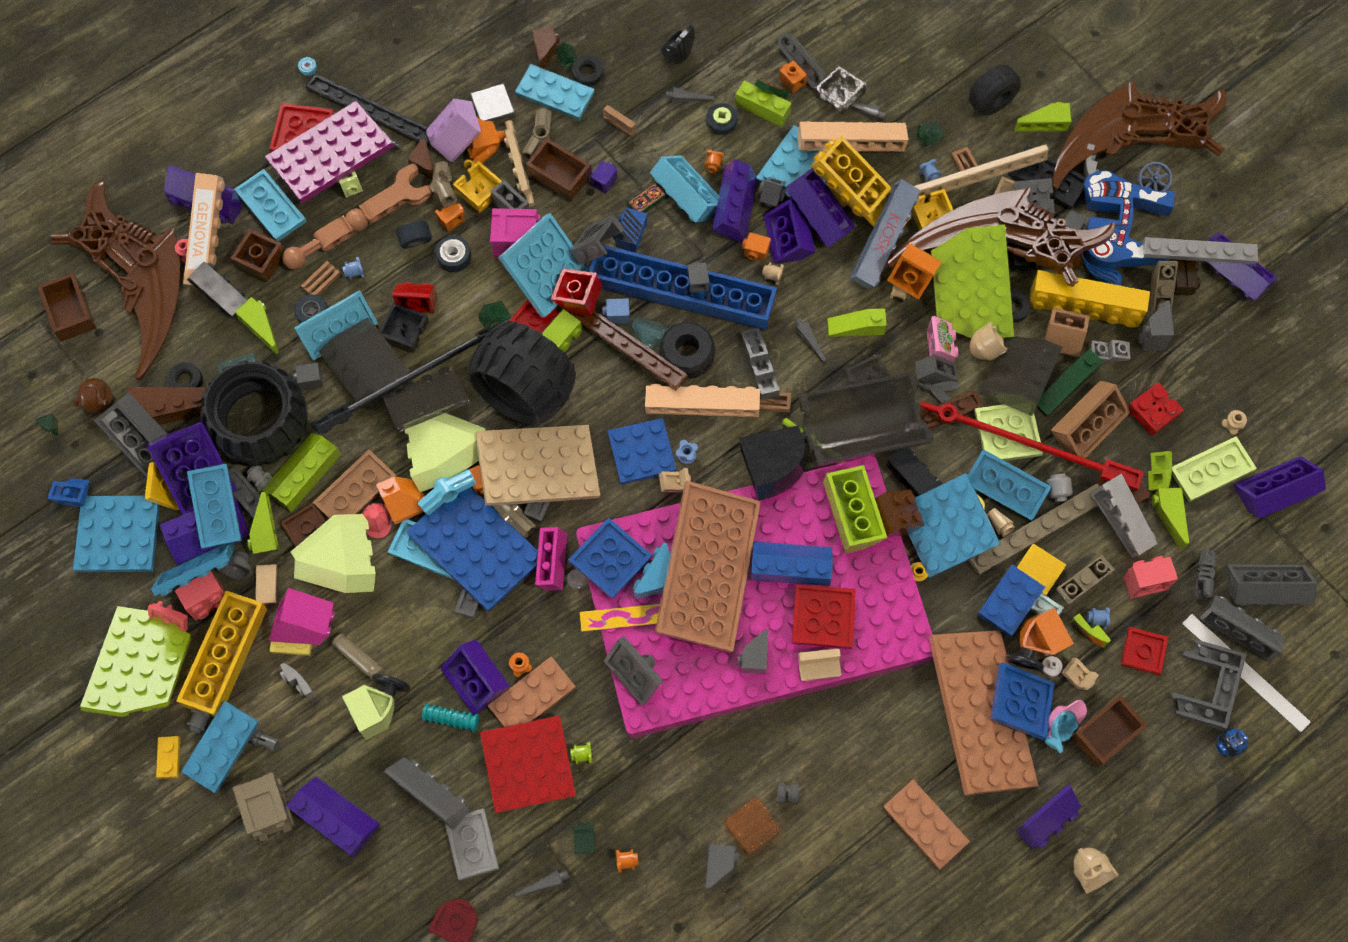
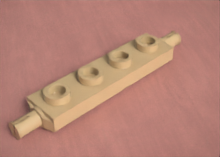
(516, 158)

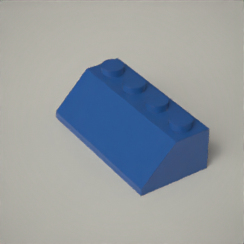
(791, 563)

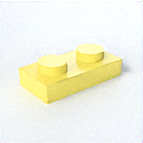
(290, 648)

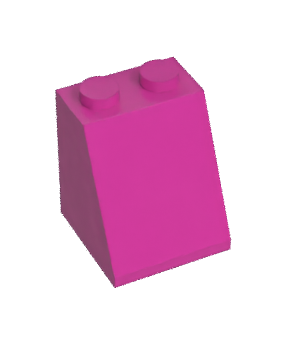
(302, 619)

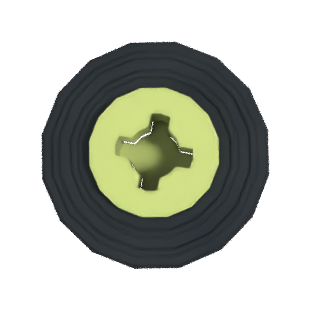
(722, 125)

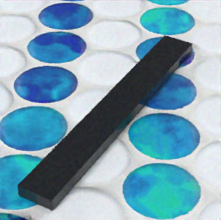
(380, 114)

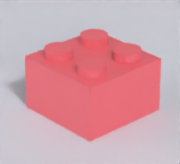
(1150, 577)
(201, 596)

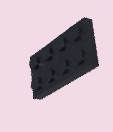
(1069, 189)

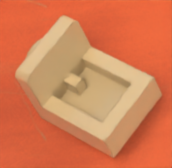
(674, 480)
(1079, 675)

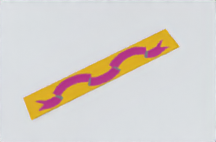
(619, 617)

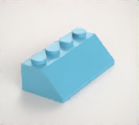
(686, 187)

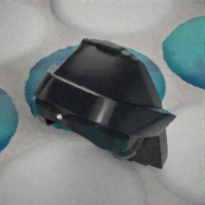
(679, 45)

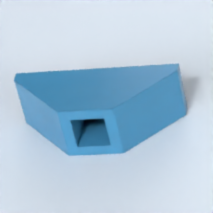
(654, 574)

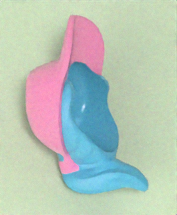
(1063, 723)

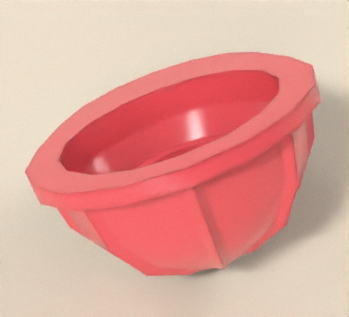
(378, 520)

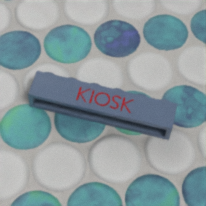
(884, 234)

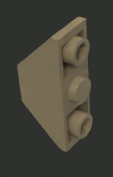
(1162, 284)
(1085, 580)

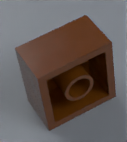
(258, 255)
(899, 512)

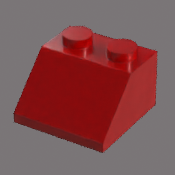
(577, 291)
(415, 297)

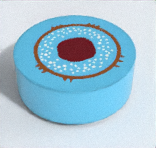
(307, 66)

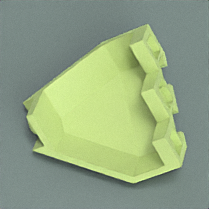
(441, 449)
(337, 555)

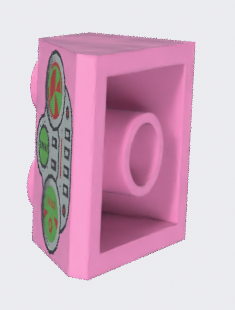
(941, 339)

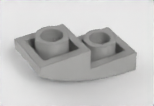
(1089, 164)
(1111, 351)
(293, 677)

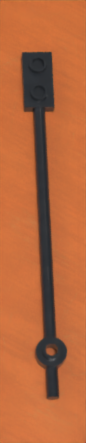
(341, 414)

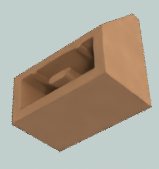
(1067, 330)

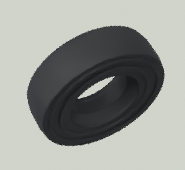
(587, 60)
(1024, 302)
(184, 367)

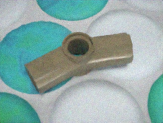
(542, 127)
(441, 184)
(514, 516)

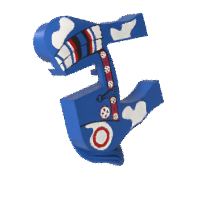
(1116, 195)

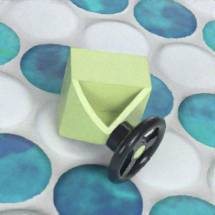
(374, 708)

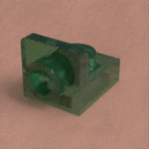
(930, 133)
(493, 313)
(584, 838)

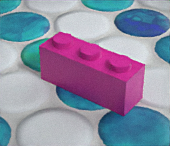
(551, 558)

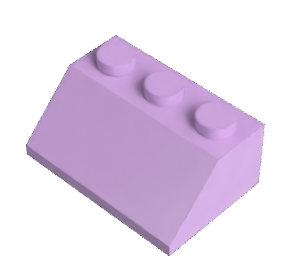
(454, 129)

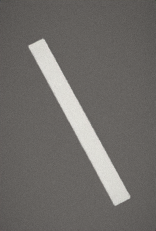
(1252, 677)

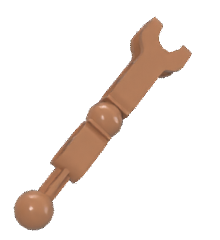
(357, 219)

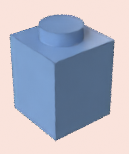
(617, 310)

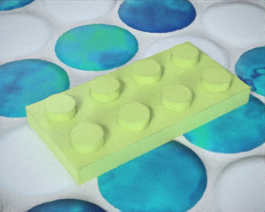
(1212, 469)

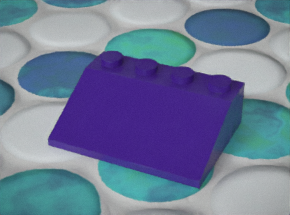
(183, 452)

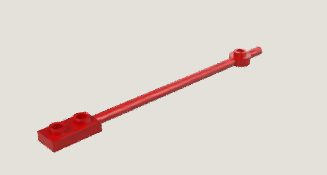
(1108, 470)

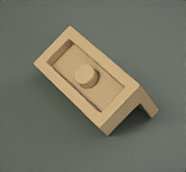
(819, 664)

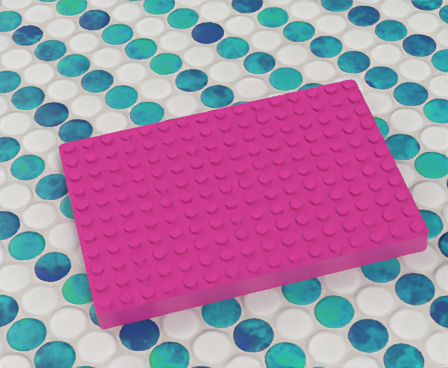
(707, 682)

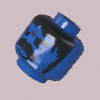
(1232, 742)

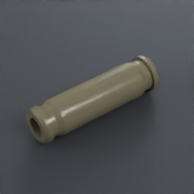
(357, 656)

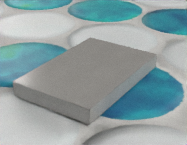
(472, 846)

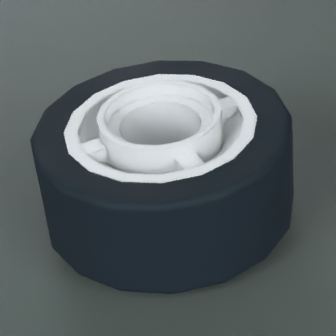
(450, 245)

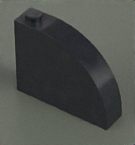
(774, 460)

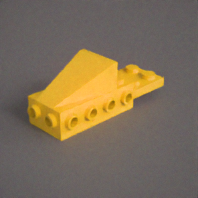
(852, 179)

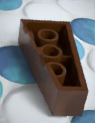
(169, 403)

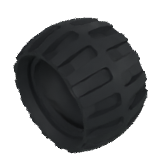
(521, 374)
(240, 381)

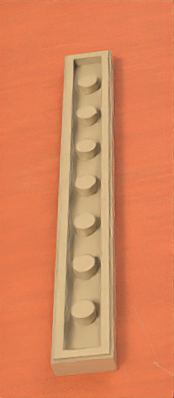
(985, 171)

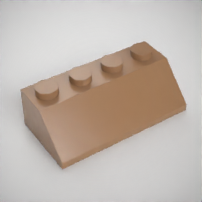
(1091, 419)

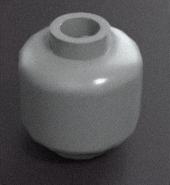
(1060, 487)

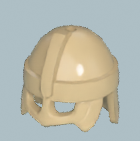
(987, 343)
(1093, 869)

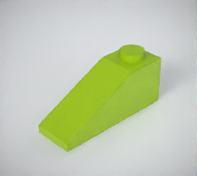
(1049, 118)
(256, 319)
(858, 323)
(1171, 511)
(263, 531)

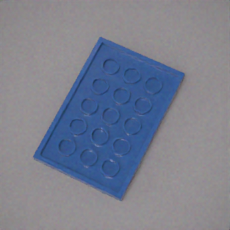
(476, 547)

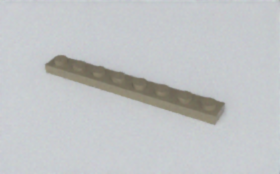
(1035, 531)

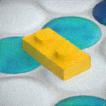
(168, 757)

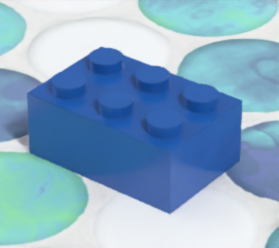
(1011, 601)

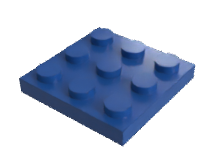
(641, 451)
(610, 558)
(1022, 701)

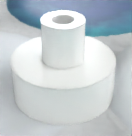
(1052, 667)

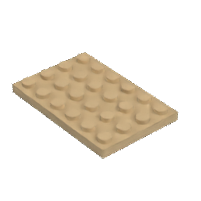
(537, 465)

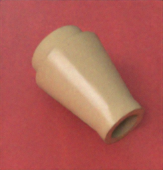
(1001, 523)

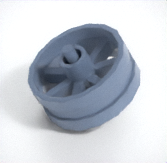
(1155, 178)

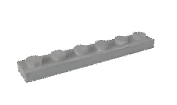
(1200, 250)

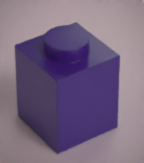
(604, 176)

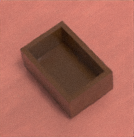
(558, 169)
(66, 307)
(1108, 731)

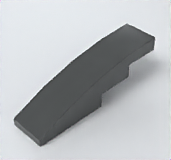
(760, 363)

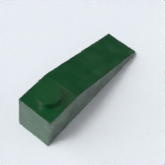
(1069, 382)

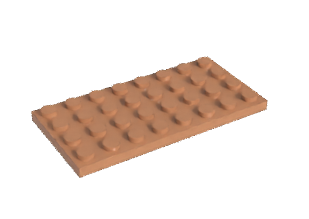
(708, 567)
(986, 752)

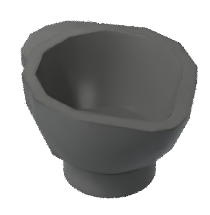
(238, 567)

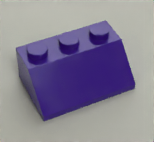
(789, 233)
(474, 676)
(1050, 818)

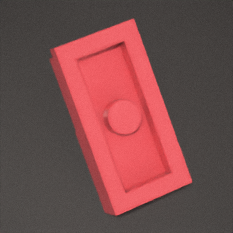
(168, 615)

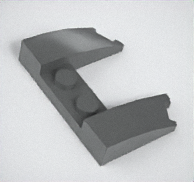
(1218, 713)

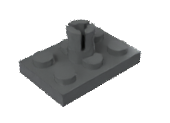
(634, 670)

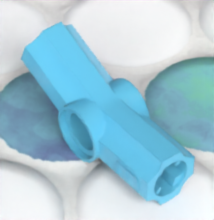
(446, 491)

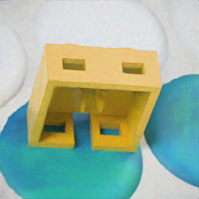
(479, 178)
(937, 204)

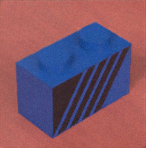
(634, 224)

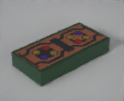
(772, 88)
(647, 198)

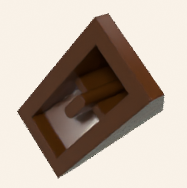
(421, 159)

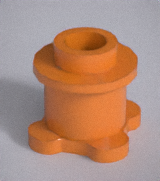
(713, 161)
(519, 669)
(626, 860)

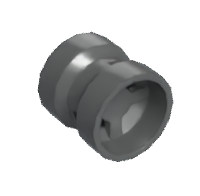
(792, 793)

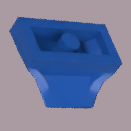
(69, 493)

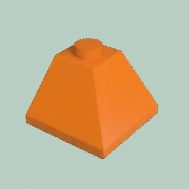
(400, 498)

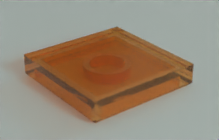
(752, 825)

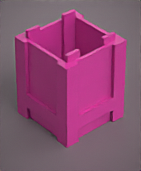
(509, 226)

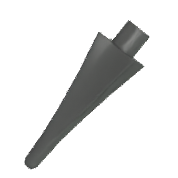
(679, 96)
(871, 111)
(806, 333)
(552, 880)

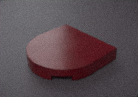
(455, 921)

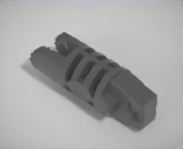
(1205, 574)

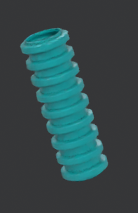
(450, 717)

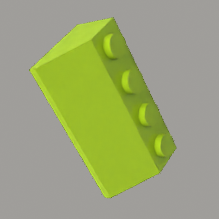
(302, 471)
(854, 508)

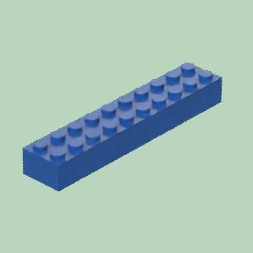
(669, 285)

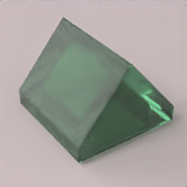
(566, 54)
(48, 423)

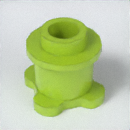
(581, 753)

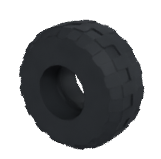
(994, 89)
(688, 334)

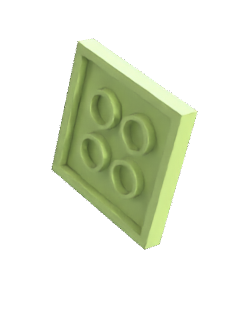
(1012, 421)

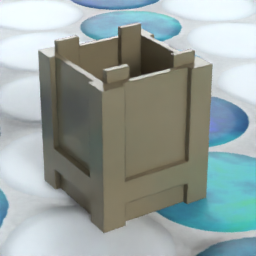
(264, 807)

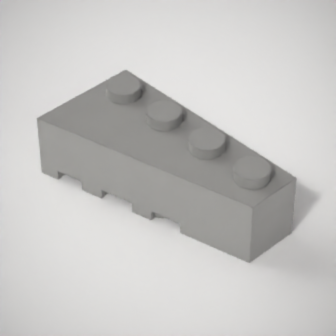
(1124, 515)

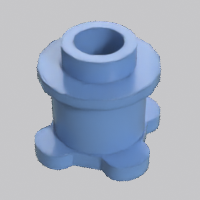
(929, 171)
(353, 269)
(689, 448)
(1099, 617)

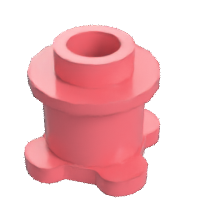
(181, 249)

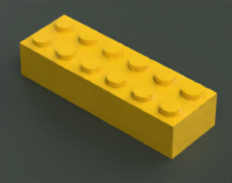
(1090, 298)
(222, 653)

